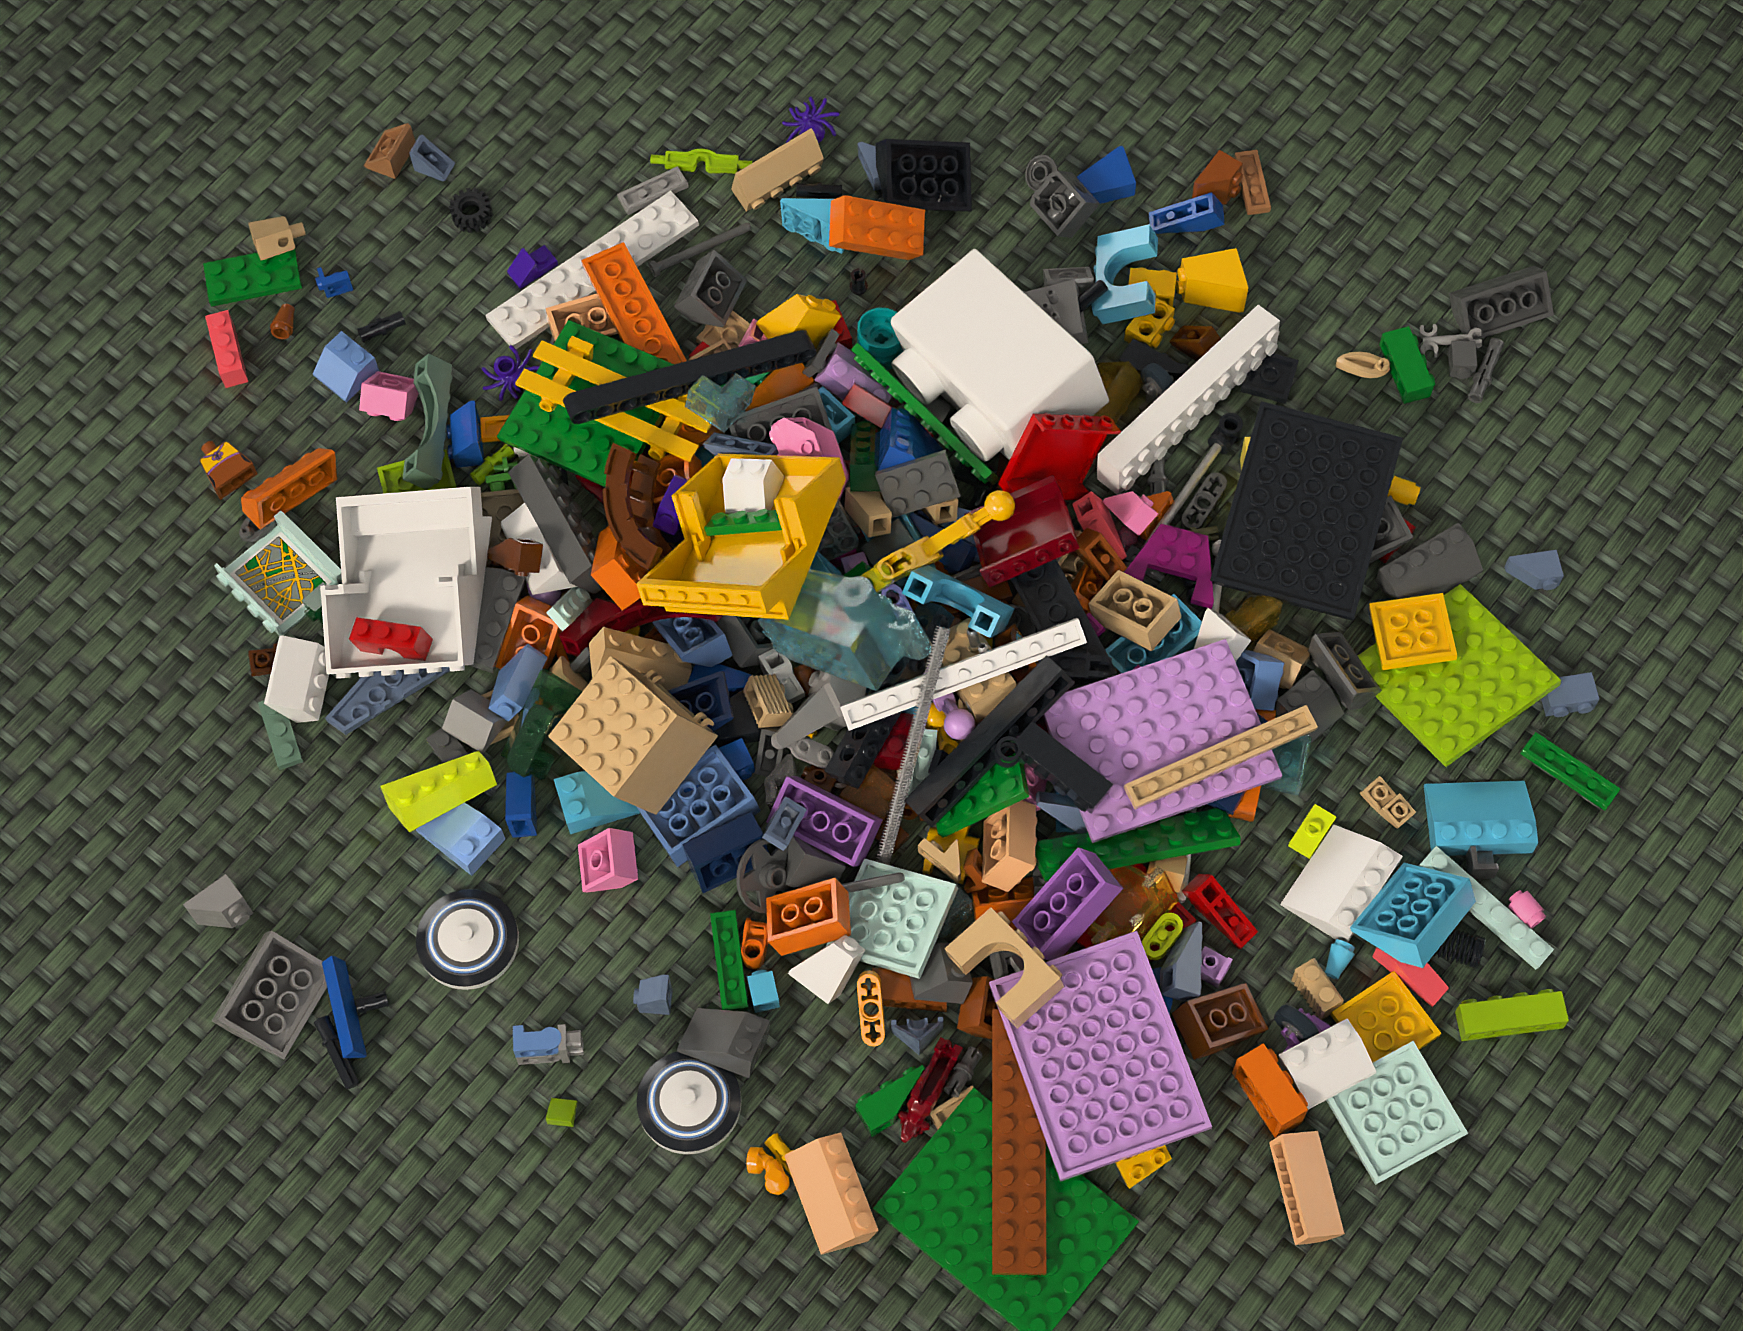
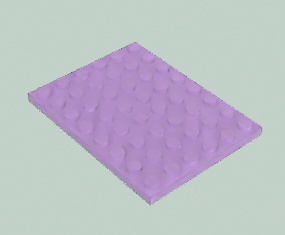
(1153, 720)
(1104, 1060)

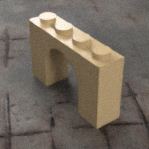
(874, 517)
(993, 934)

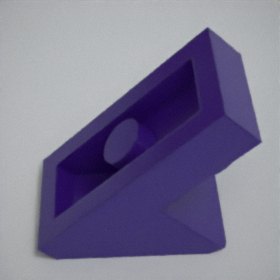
(531, 266)

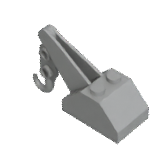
(818, 710)

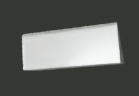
(551, 576)

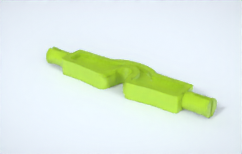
(688, 161)

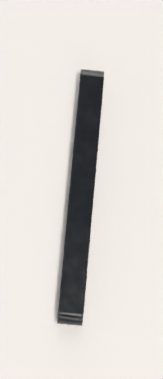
(679, 378)

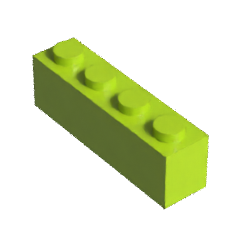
(1511, 1015)

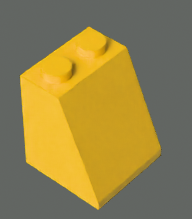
(1213, 281)
(799, 314)

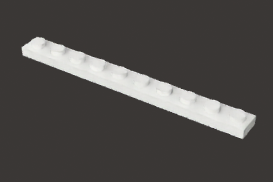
(965, 673)

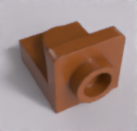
(973, 870)

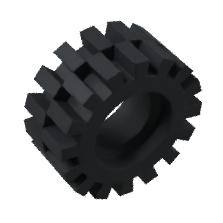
(470, 199)

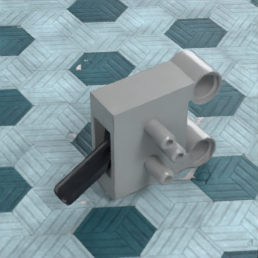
(1067, 305)

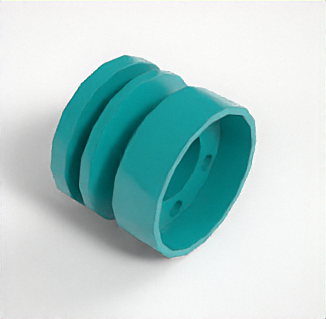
(878, 336)

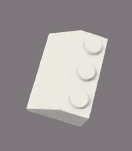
(298, 679)
(1327, 1063)

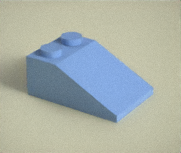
(464, 836)

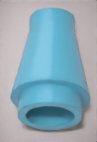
(1339, 957)

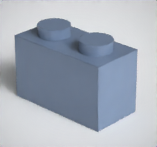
(1573, 695)

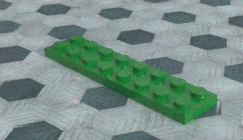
(919, 411)
(1144, 844)

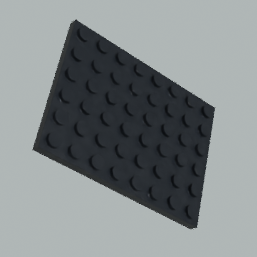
(1306, 510)

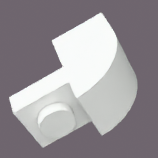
(778, 664)

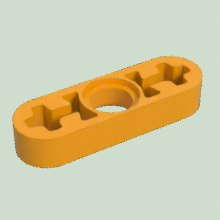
(862, 990)

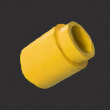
(1403, 491)

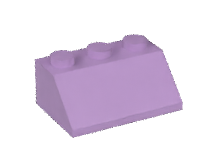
(844, 371)

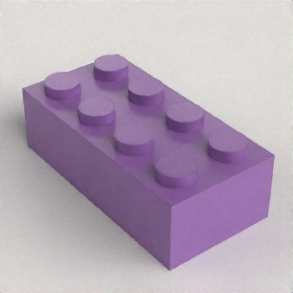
(830, 821)
(1067, 904)

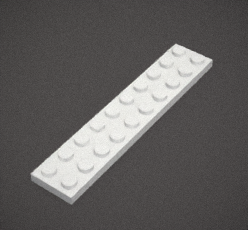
(644, 237)

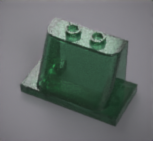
(547, 699)

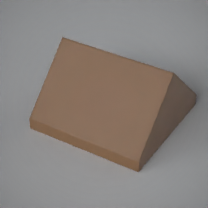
(391, 151)

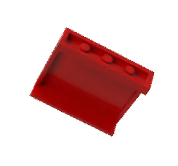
(1057, 447)

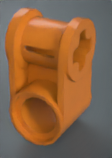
(754, 939)

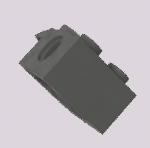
(1058, 196)

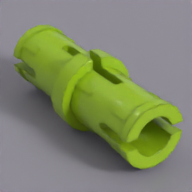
(487, 467)

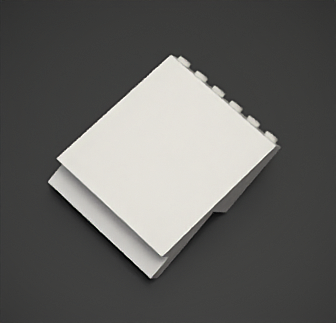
(408, 563)

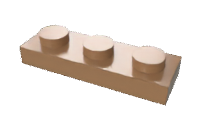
(1253, 183)

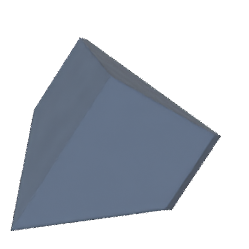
(917, 1033)

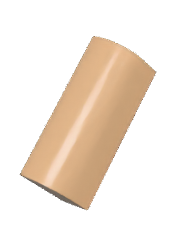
(1306, 1187)

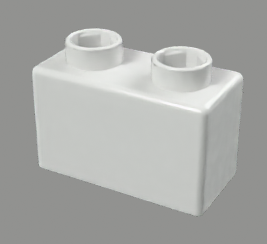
(991, 357)

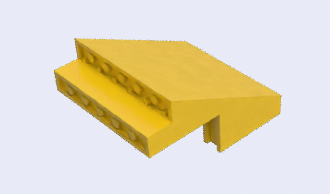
(745, 571)

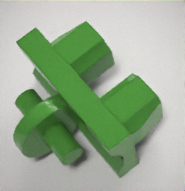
(498, 481)

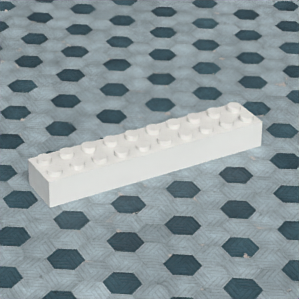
(1188, 400)

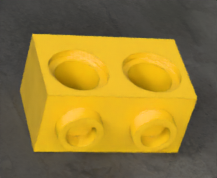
(1151, 325)

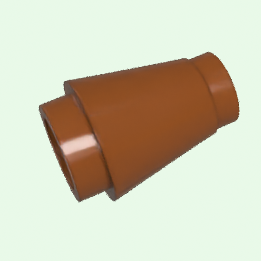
(283, 322)

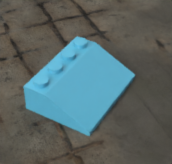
(1480, 815)
(1415, 913)

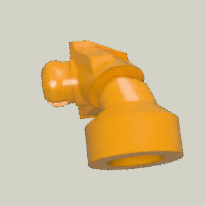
(776, 1180)

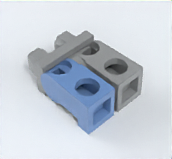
(546, 1045)

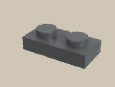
(825, 347)
(445, 746)

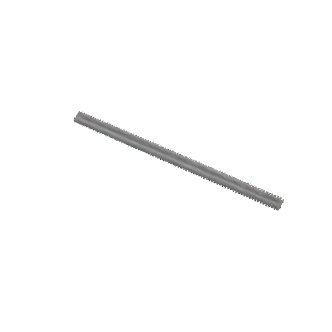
(914, 744)

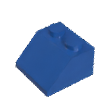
(465, 436)

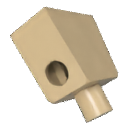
(274, 236)

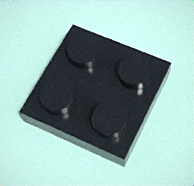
(1272, 378)

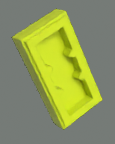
(1312, 831)

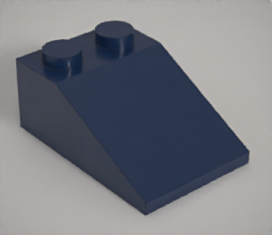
(707, 696)

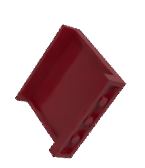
(1030, 537)

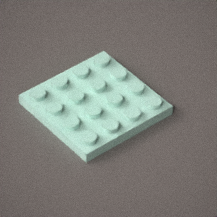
(899, 919)
(1397, 1114)

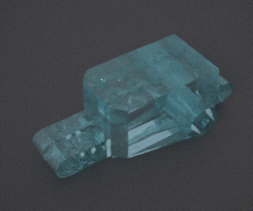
(847, 630)

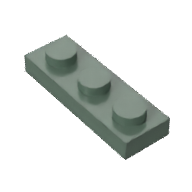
(281, 737)

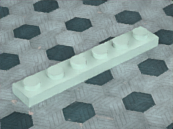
(1495, 914)

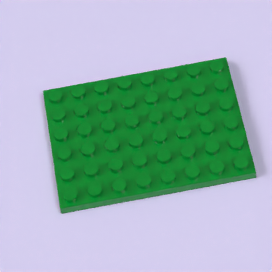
(947, 1213)

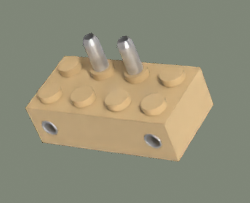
(985, 695)

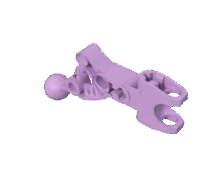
(958, 722)

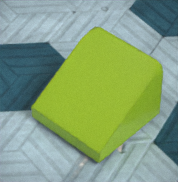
(561, 1112)

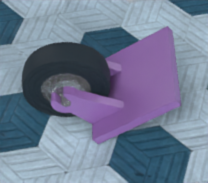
(1298, 1025)

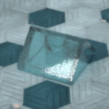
(1292, 763)

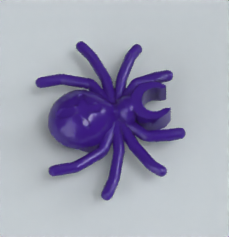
(811, 119)
(508, 372)

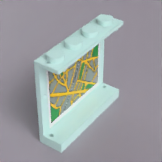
(279, 574)

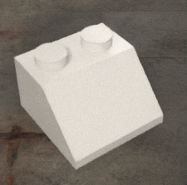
(751, 485)

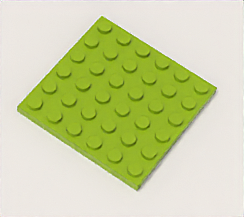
(1469, 698)

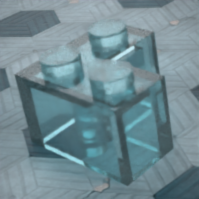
(719, 404)

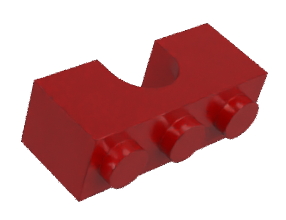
(376, 635)

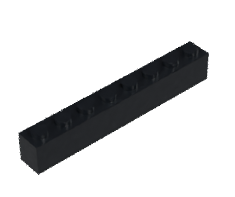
(976, 752)

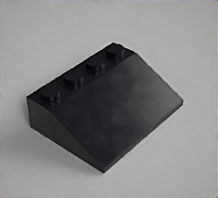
(925, 174)

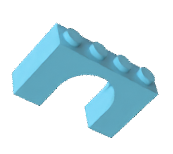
(1114, 253)
(987, 613)

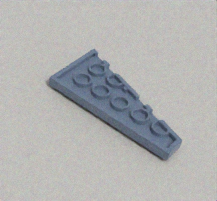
(375, 695)

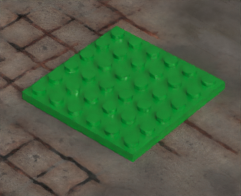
(586, 445)

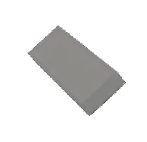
(651, 190)

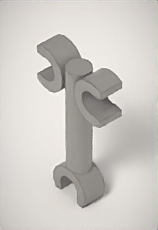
(1431, 340)

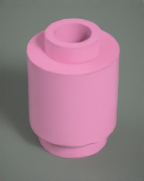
(1526, 908)

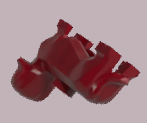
(928, 1089)

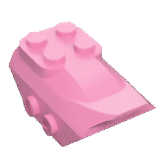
(806, 438)

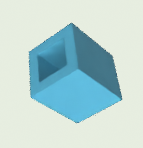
(763, 990)

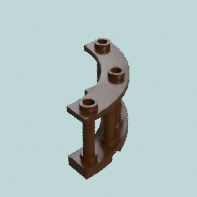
(632, 509)

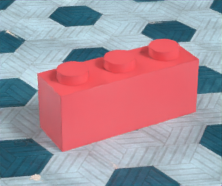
(226, 349)

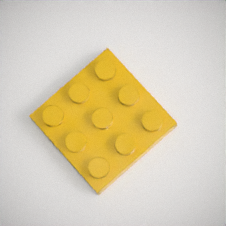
(1412, 631)
(1387, 1018)

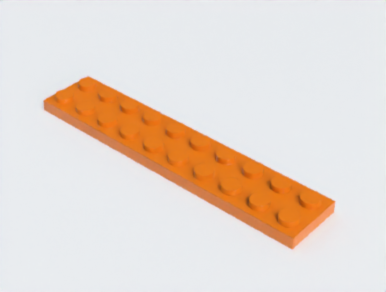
(636, 314)

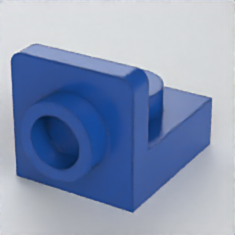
(334, 284)

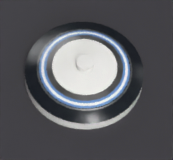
(467, 939)
(688, 1104)

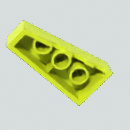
(438, 789)

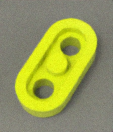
(1161, 937)

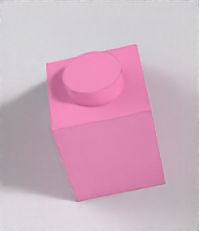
(1132, 510)

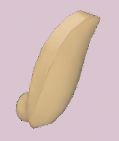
(1363, 364)

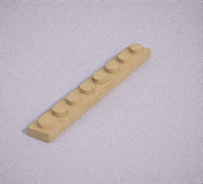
(1220, 757)

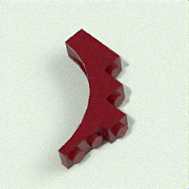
(609, 615)

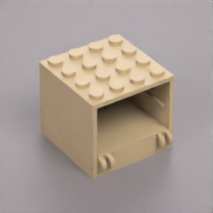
(633, 735)

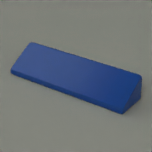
(343, 1008)

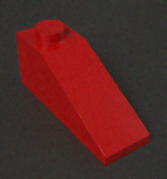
(1219, 909)

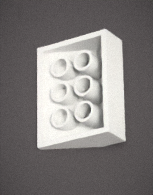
(1341, 881)

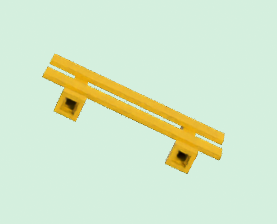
(577, 362)

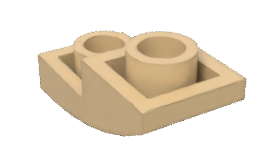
(1387, 803)

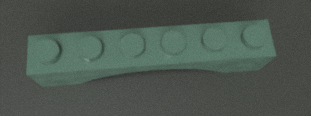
(433, 383)

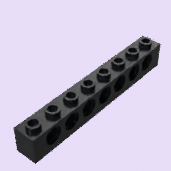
(862, 745)

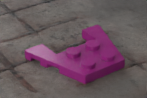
(1179, 554)

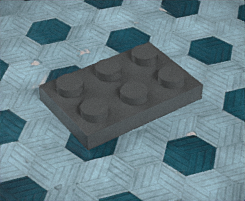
(918, 483)

